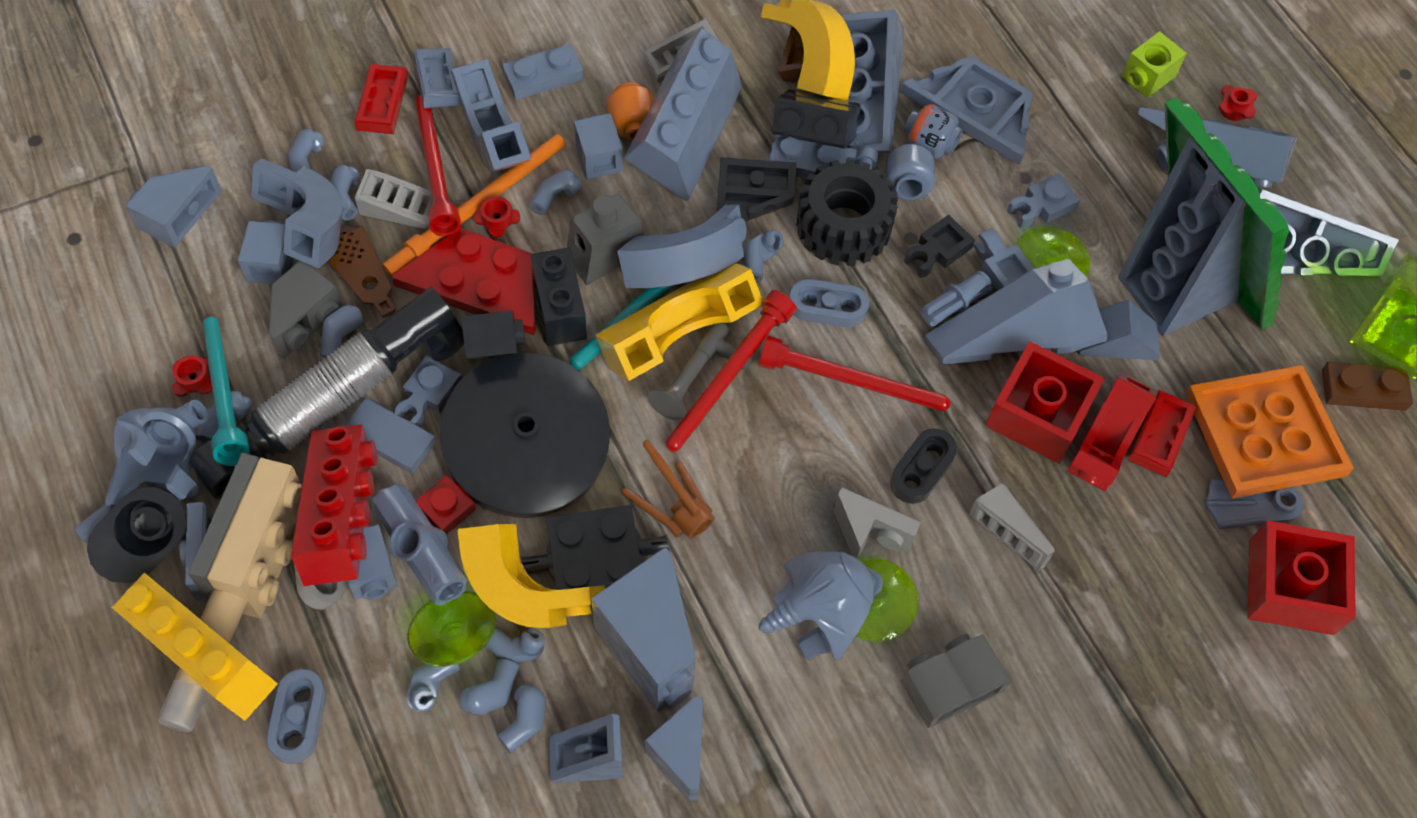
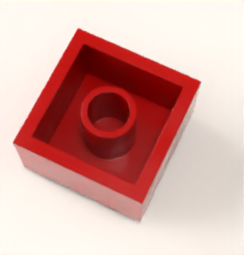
(1044, 402)
(1301, 578)

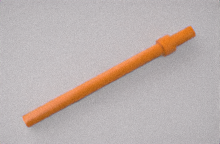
(421, 243)

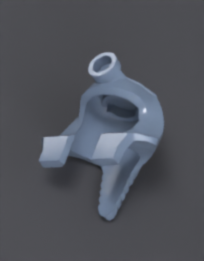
(155, 449)
(832, 592)

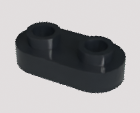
(921, 468)

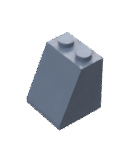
(648, 630)

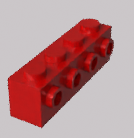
(334, 505)

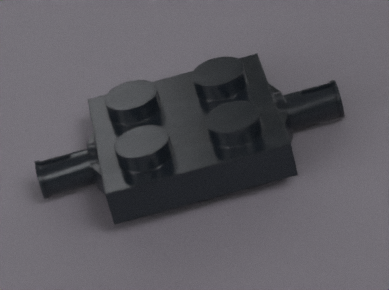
(593, 548)

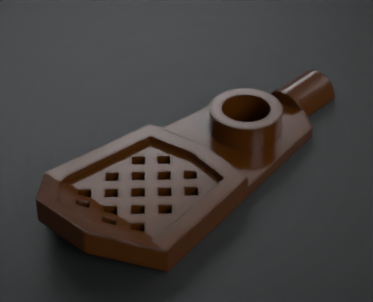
(362, 270)

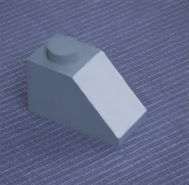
(173, 203)

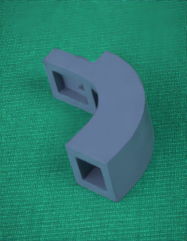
(494, 134)
(314, 208)
(684, 255)

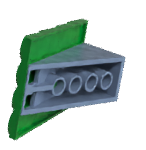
(1206, 235)

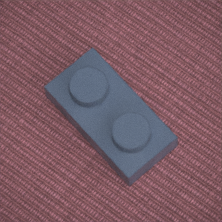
(543, 71)

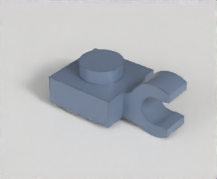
(1000, 263)

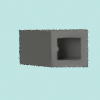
(299, 307)

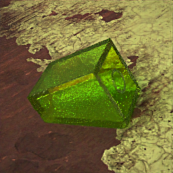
(1391, 320)

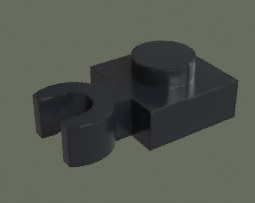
(941, 243)

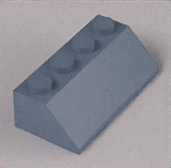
(687, 114)

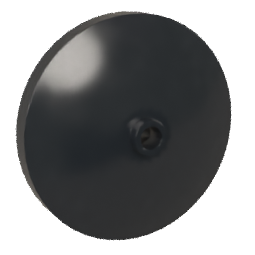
(520, 470)

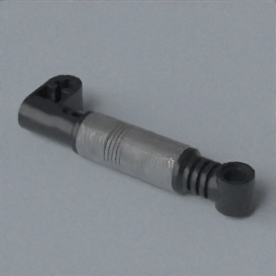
(341, 376)

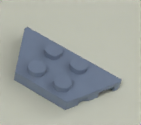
(983, 99)

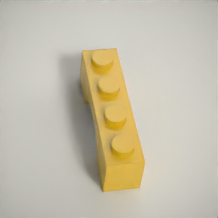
(642, 338)
(194, 647)

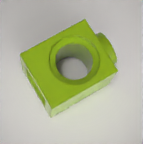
(1153, 64)

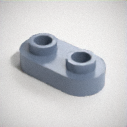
(828, 302)
(296, 718)

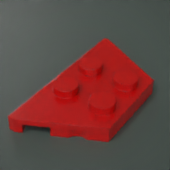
(475, 276)

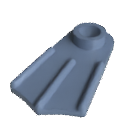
(1250, 509)

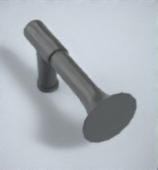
(668, 401)

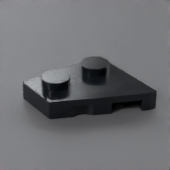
(756, 185)

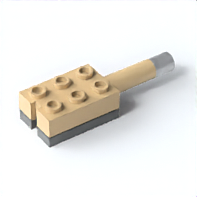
(239, 563)

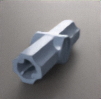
(419, 544)

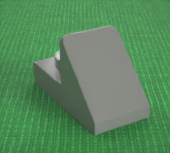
(865, 518)

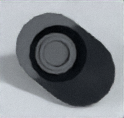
(136, 534)

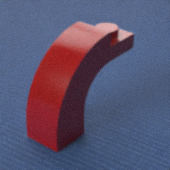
(1112, 432)

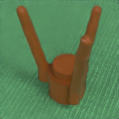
(690, 512)

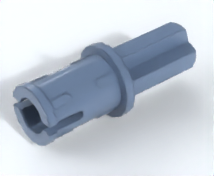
(956, 298)

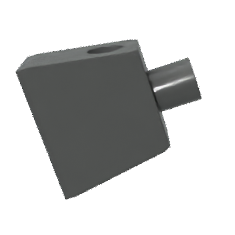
(599, 234)

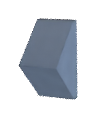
(1129, 334)
(677, 748)
(587, 751)

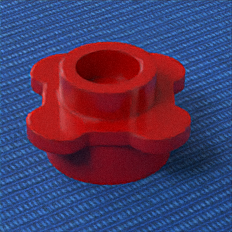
(1237, 103)
(495, 207)
(187, 367)

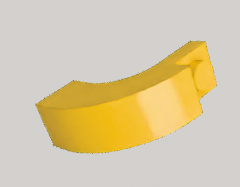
(826, 44)
(501, 582)

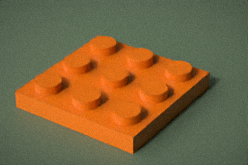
(1268, 431)

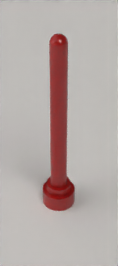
(443, 215)
(775, 311)
(778, 354)

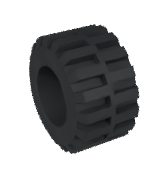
(853, 188)

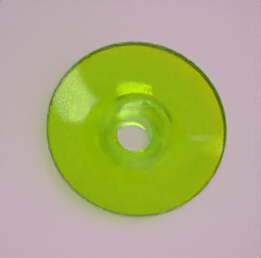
(1040, 241)
(898, 608)
(451, 631)

